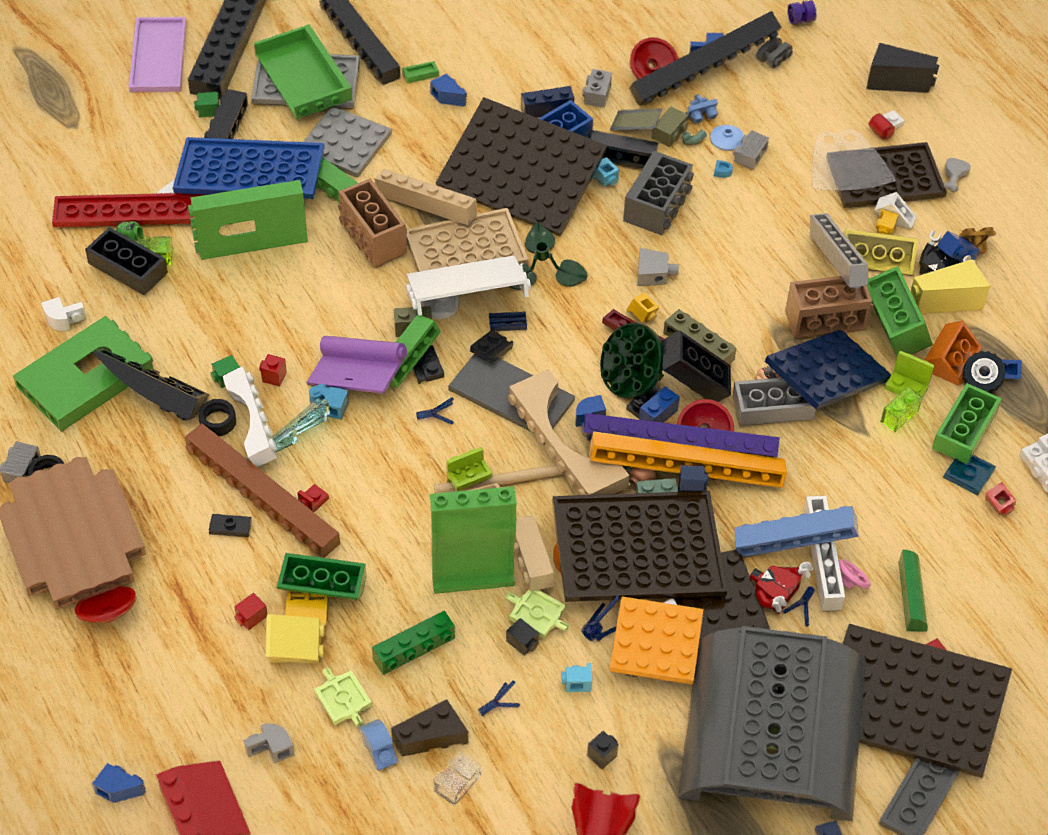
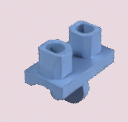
(701, 106)

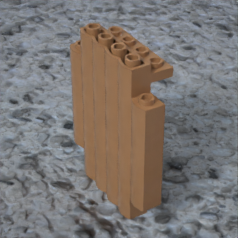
(71, 532)

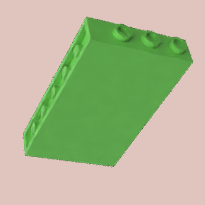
(303, 71)

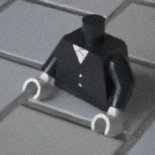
(934, 258)

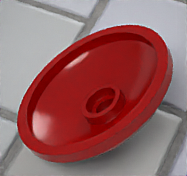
(651, 51)
(707, 414)
(106, 606)

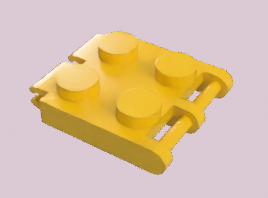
(307, 607)

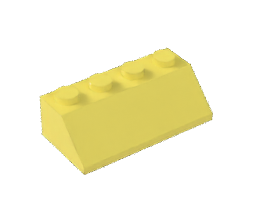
(884, 250)

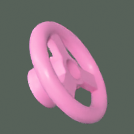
(852, 575)

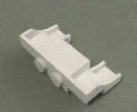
(1036, 459)

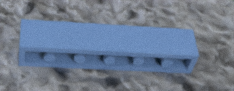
(796, 531)

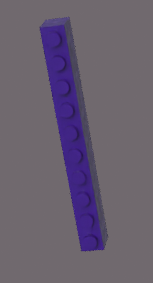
(683, 434)

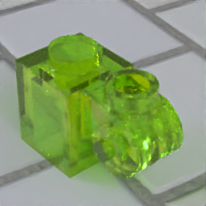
(160, 245)

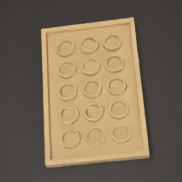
(454, 243)

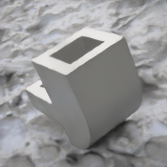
(272, 738)

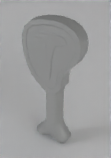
(955, 169)

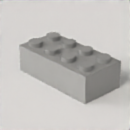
(769, 402)

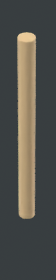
(507, 478)

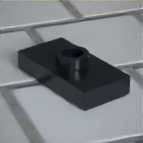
(230, 525)

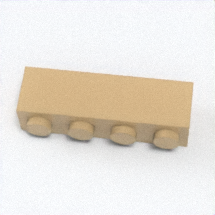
(532, 555)

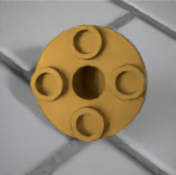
(979, 238)

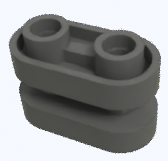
(774, 52)

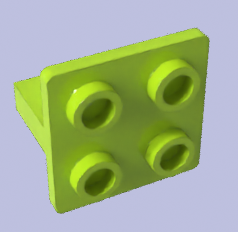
(467, 469)

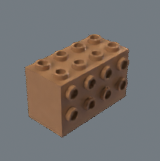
(372, 222)

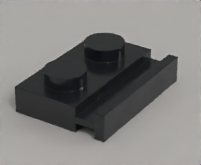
(491, 346)
(428, 367)

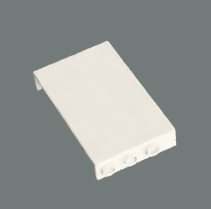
(465, 279)

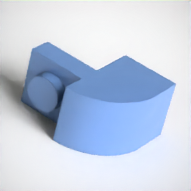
(379, 743)

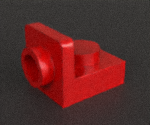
(313, 497)

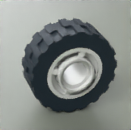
(988, 362)

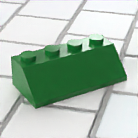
(322, 576)

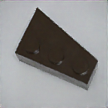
(430, 729)

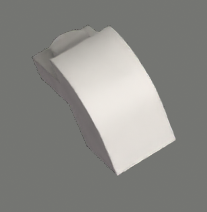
(60, 317)

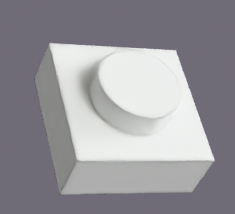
(894, 119)

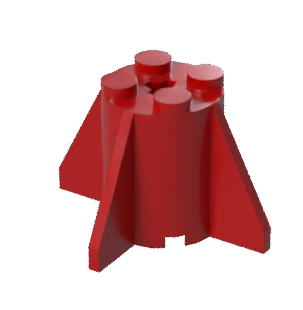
(602, 813)

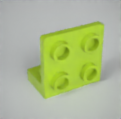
(910, 373)

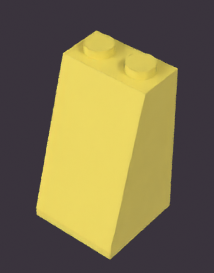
(951, 289)

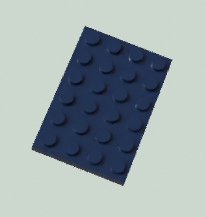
(828, 368)

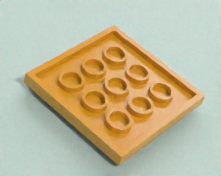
(656, 640)

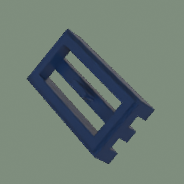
(511, 321)

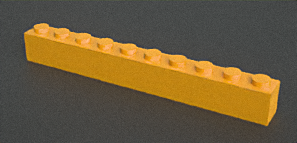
(671, 456)

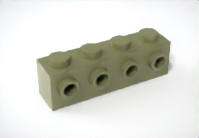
(701, 334)

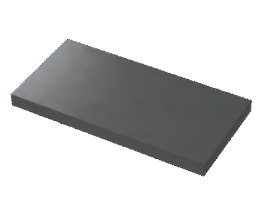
(489, 385)

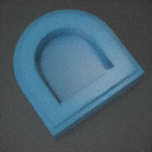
(723, 169)

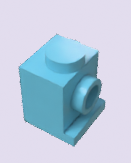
(608, 174)
(577, 678)

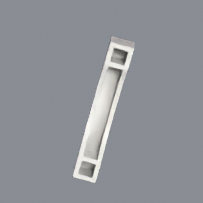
(258, 442)

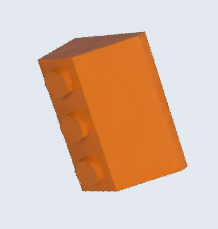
(952, 350)

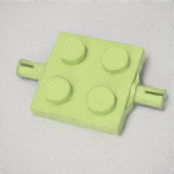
(538, 611)
(342, 697)

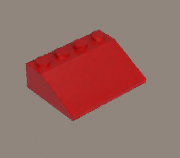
(202, 800)

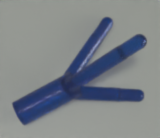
(432, 412)
(804, 601)
(494, 702)

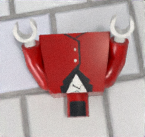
(779, 584)

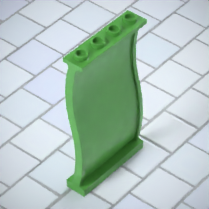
(473, 539)

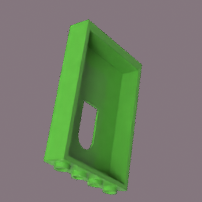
(274, 208)
(63, 389)

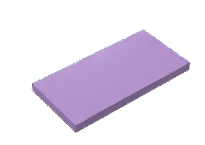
(157, 54)

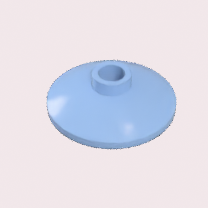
(726, 137)

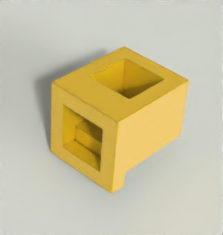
(886, 222)
(643, 308)

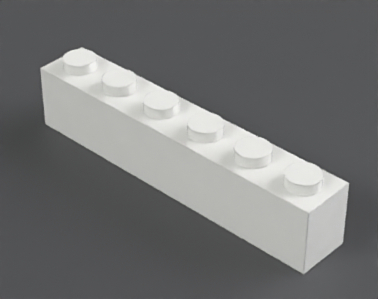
(826, 563)

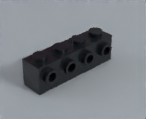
(228, 115)

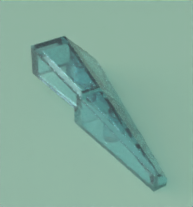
(308, 418)

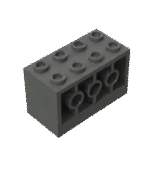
(658, 193)

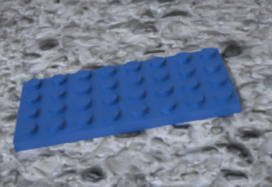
(239, 164)

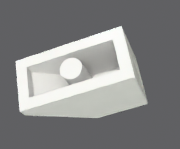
(895, 203)

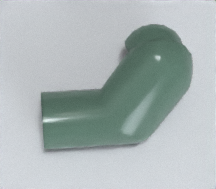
(688, 139)

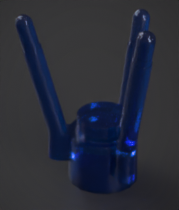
(593, 627)

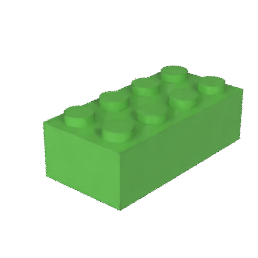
(966, 423)

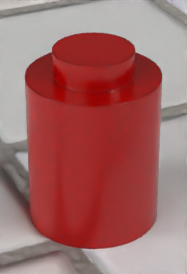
(881, 126)

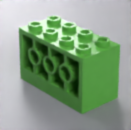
(898, 312)

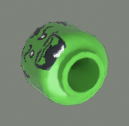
(130, 229)

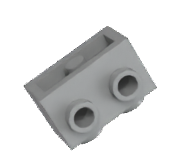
(597, 88)

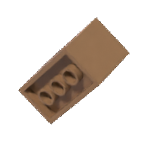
(826, 306)

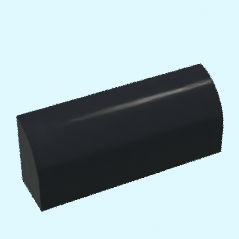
(625, 149)

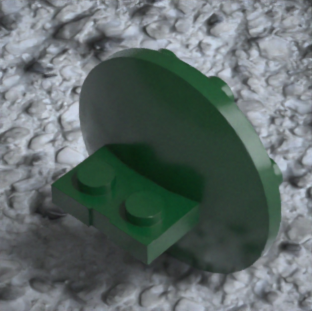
(632, 360)

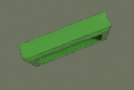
(420, 72)

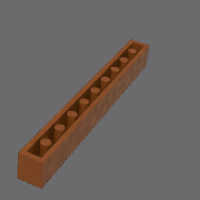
(262, 490)

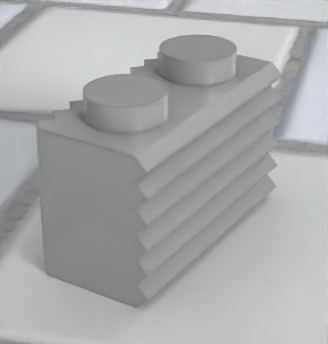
(751, 149)
(18, 461)

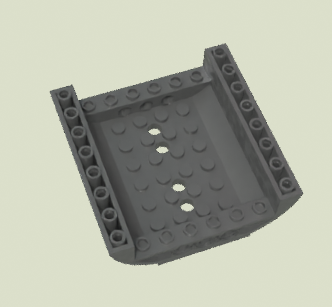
(815, 717)

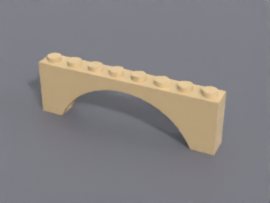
(532, 400)

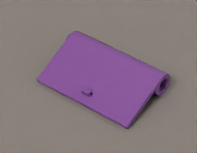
(357, 364)

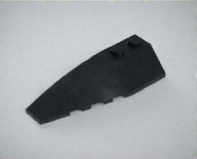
(168, 393)

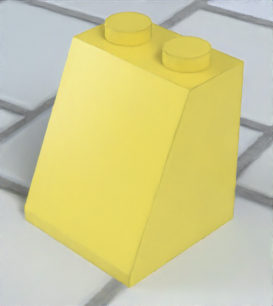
(293, 639)

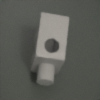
(654, 268)

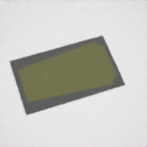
(636, 119)

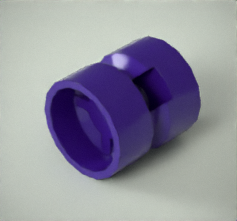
(801, 12)

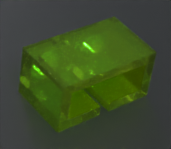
(901, 409)

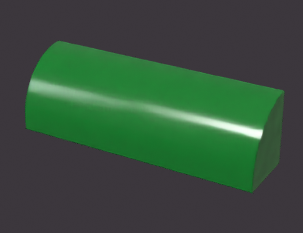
(912, 592)

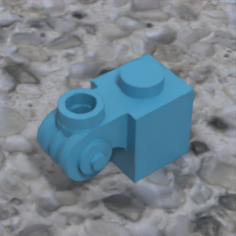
(336, 397)

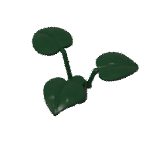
(540, 242)

